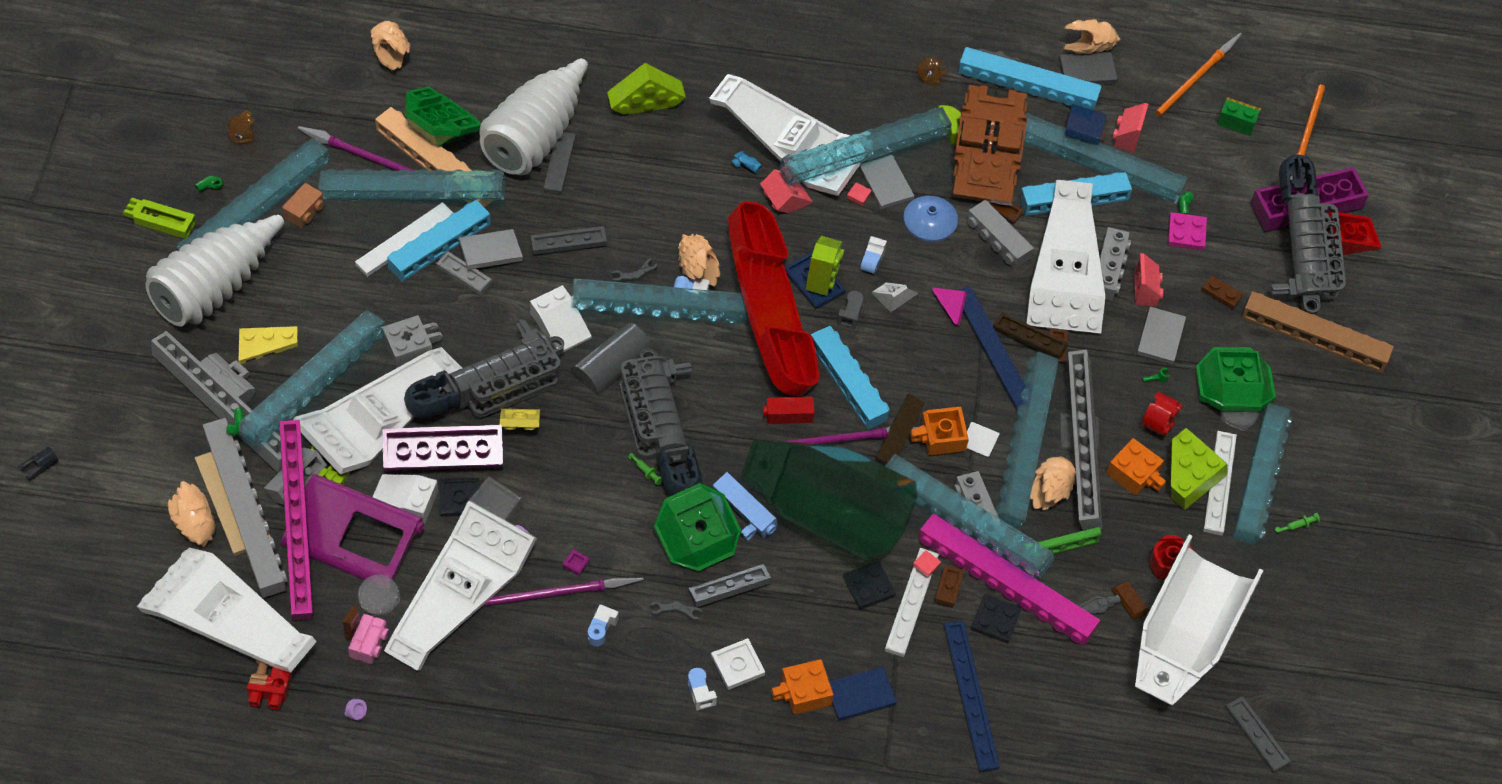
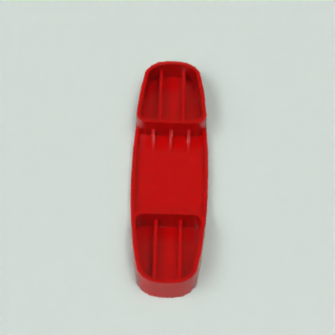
(769, 299)

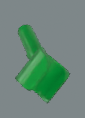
(1160, 376)

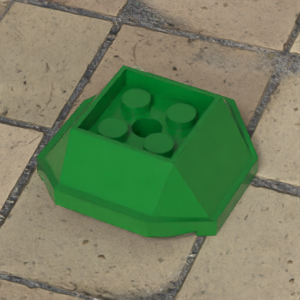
(438, 116)
(1235, 379)
(681, 539)

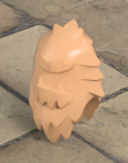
(1095, 36)
(389, 44)
(698, 259)
(1052, 482)
(192, 514)

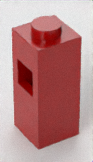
(789, 410)

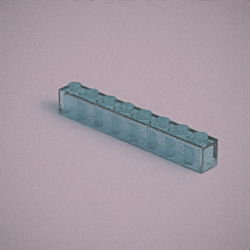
(1262, 473)

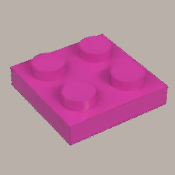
(1187, 231)

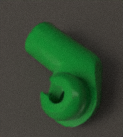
(209, 182)
(238, 416)

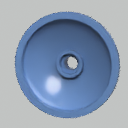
(930, 225)

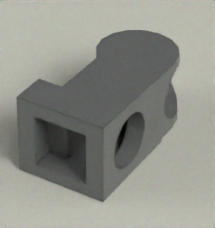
(853, 309)

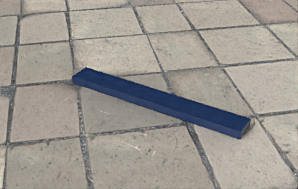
(993, 347)
(971, 697)

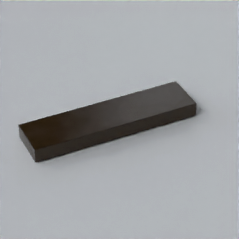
(1030, 335)
(900, 429)

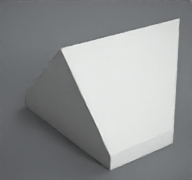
(893, 295)

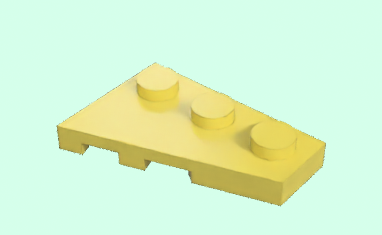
(262, 341)

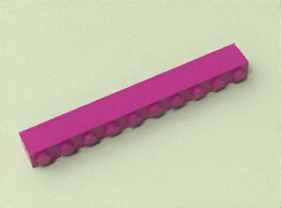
(295, 520)
(1008, 580)

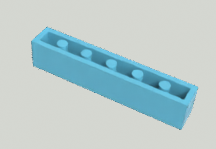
(1105, 190)
(438, 240)
(850, 378)

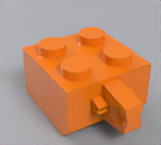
(942, 431)
(1136, 468)
(804, 687)

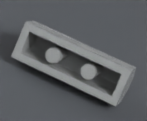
(229, 378)

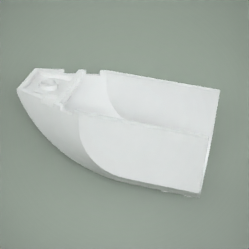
(1190, 624)

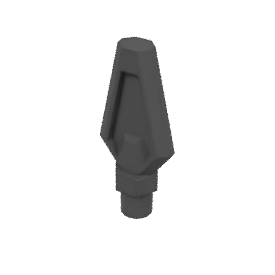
(1099, 604)

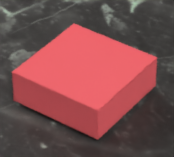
(859, 194)
(926, 563)

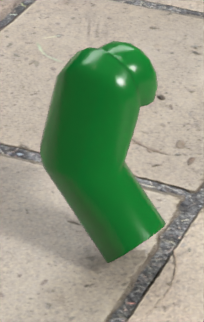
(1185, 199)

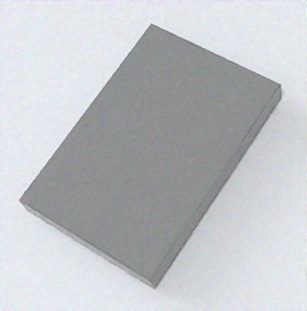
(886, 182)
(490, 249)
(1161, 335)

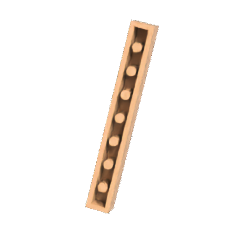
(422, 150)

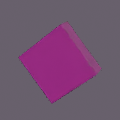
(576, 562)

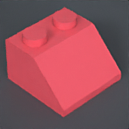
(1129, 127)
(784, 197)
(1147, 282)

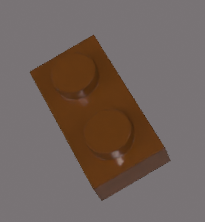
(1222, 292)
(949, 586)

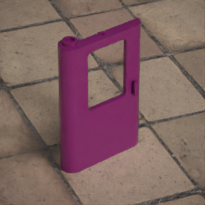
(328, 516)

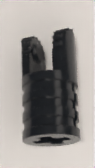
(41, 460)

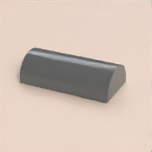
(604, 363)

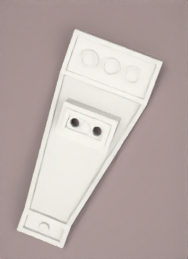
(781, 127)
(1063, 294)
(352, 428)
(480, 552)
(217, 604)

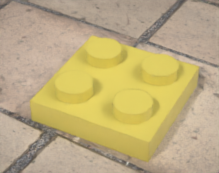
(520, 418)

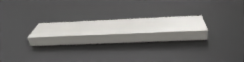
(378, 256)
(1218, 495)
(908, 610)

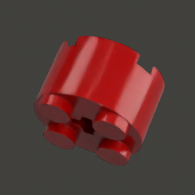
(1161, 414)
(1165, 554)

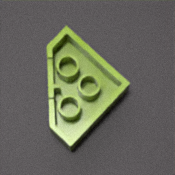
(646, 91)
(824, 265)
(1193, 469)

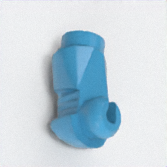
(749, 162)

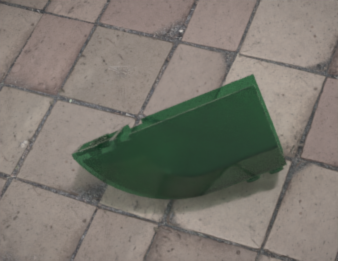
(833, 493)

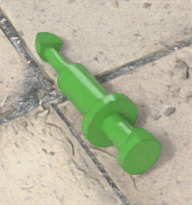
(649, 472)
(1299, 523)

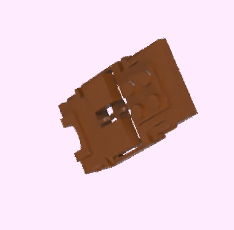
(987, 174)

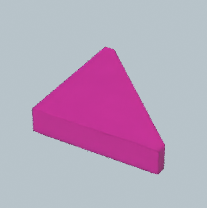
(953, 302)

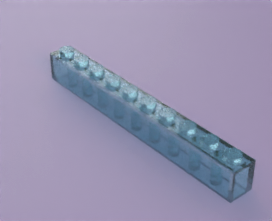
(865, 146)
(1104, 159)
(412, 184)
(268, 190)
(658, 300)
(311, 378)
(1027, 439)
(976, 520)

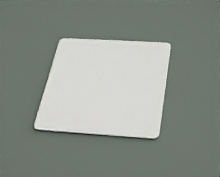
(981, 439)

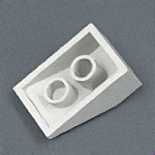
(557, 318)
(408, 492)

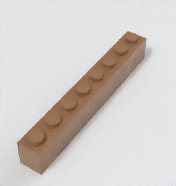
(1317, 332)

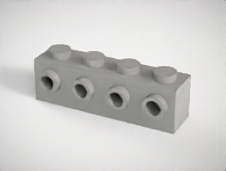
(1112, 259)
(973, 488)

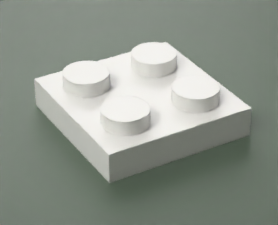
(737, 664)

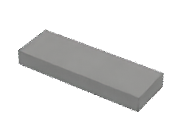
(458, 270)

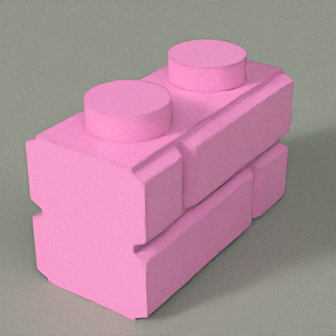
(367, 639)

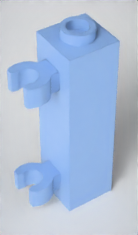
(754, 513)

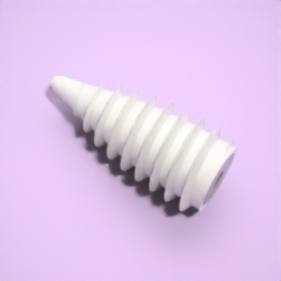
(532, 119)
(208, 270)

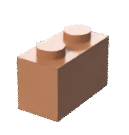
(303, 205)

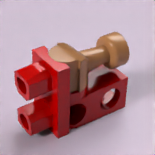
(269, 687)

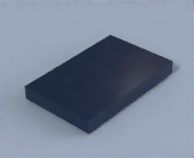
(1085, 124)
(798, 274)
(861, 693)

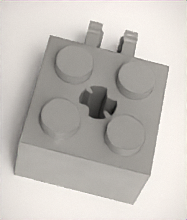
(409, 339)

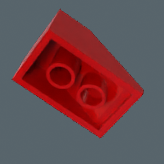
(1357, 234)

